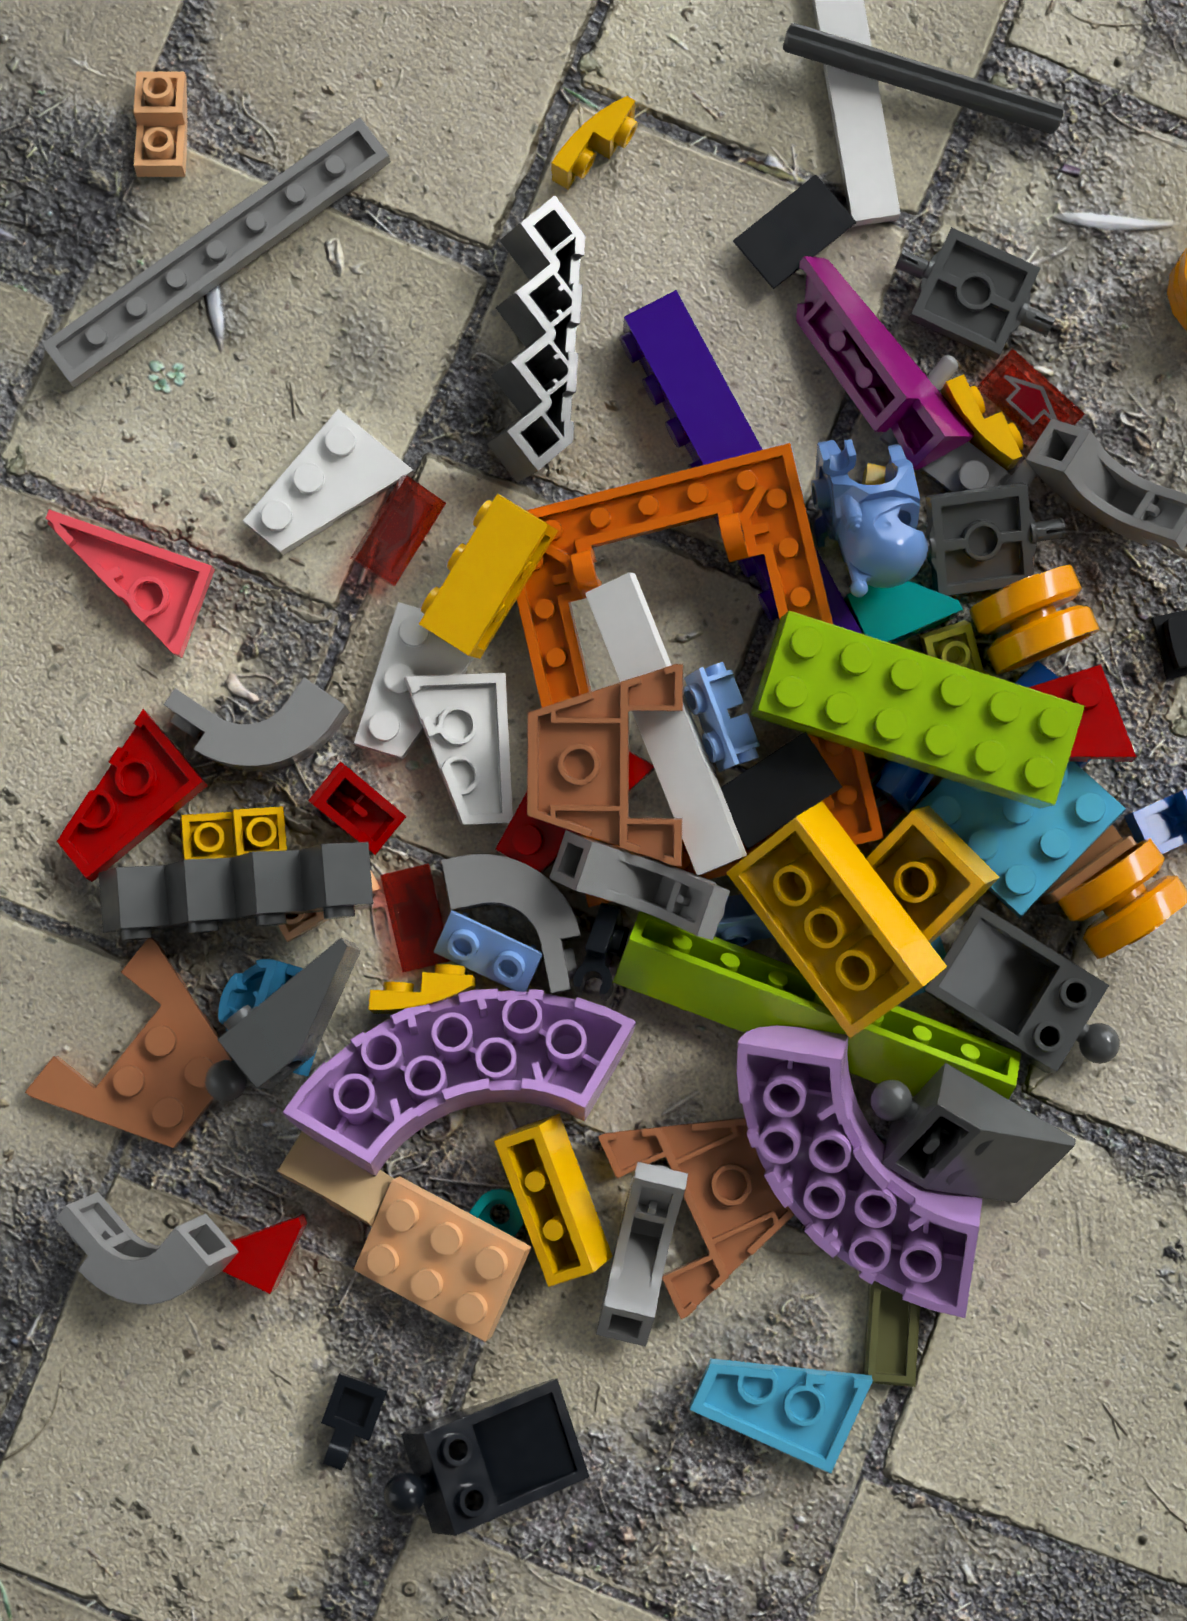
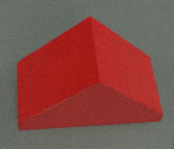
(357, 807)
(266, 1253)

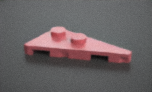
(153, 582)

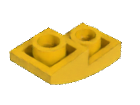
(600, 133)
(993, 434)
(233, 833)
(435, 987)

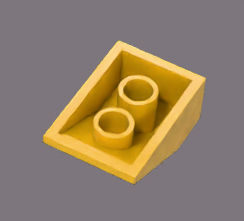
(931, 871)

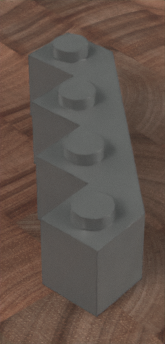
(545, 320)
(235, 889)

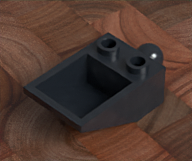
(499, 1460)

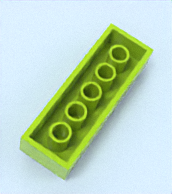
(917, 710)

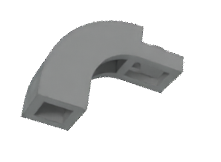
(1106, 491)
(278, 742)
(505, 882)
(640, 883)
(641, 1253)
(137, 1269)

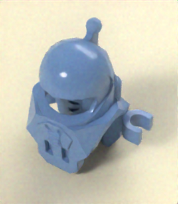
(869, 521)

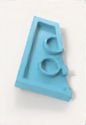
(784, 1406)

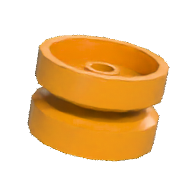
(1031, 613)
(1127, 904)

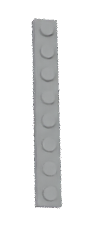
(216, 252)

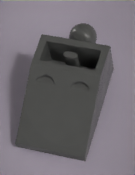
(1018, 987)
(284, 1028)
(966, 1137)

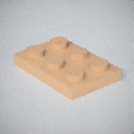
(442, 1258)

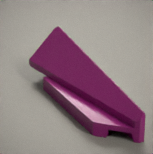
(876, 368)

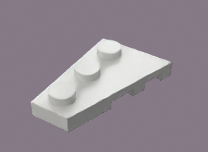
(325, 481)
(390, 718)
(470, 741)

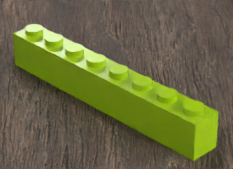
(758, 991)

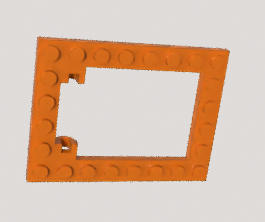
(746, 491)

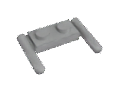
(967, 465)

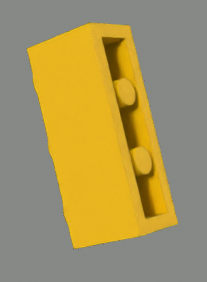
(486, 576)
(553, 1200)

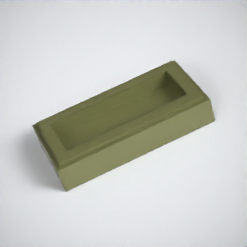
(890, 1337)

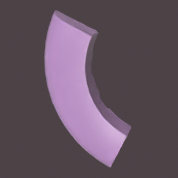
(457, 1057)
(832, 1173)

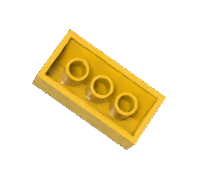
(836, 919)

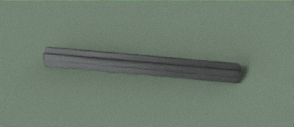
(922, 78)

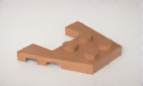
(583, 764)
(160, 1077)
(722, 1190)

